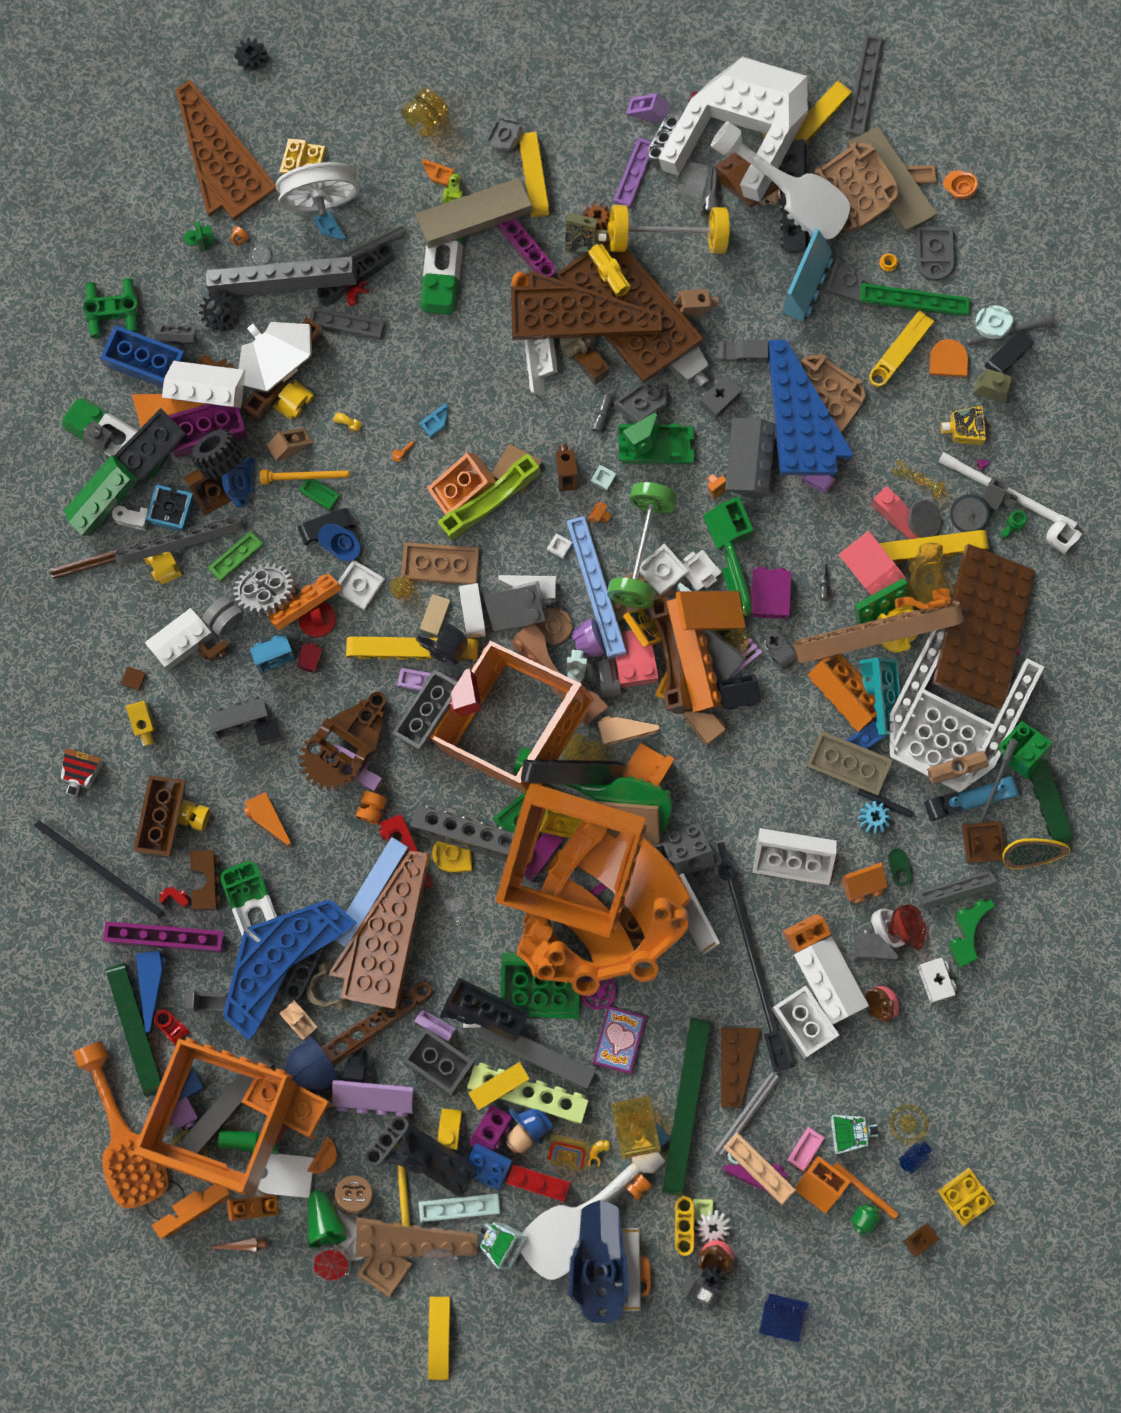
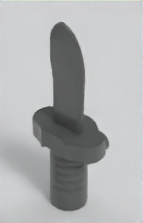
(824, 585)

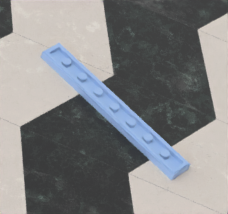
(596, 587)

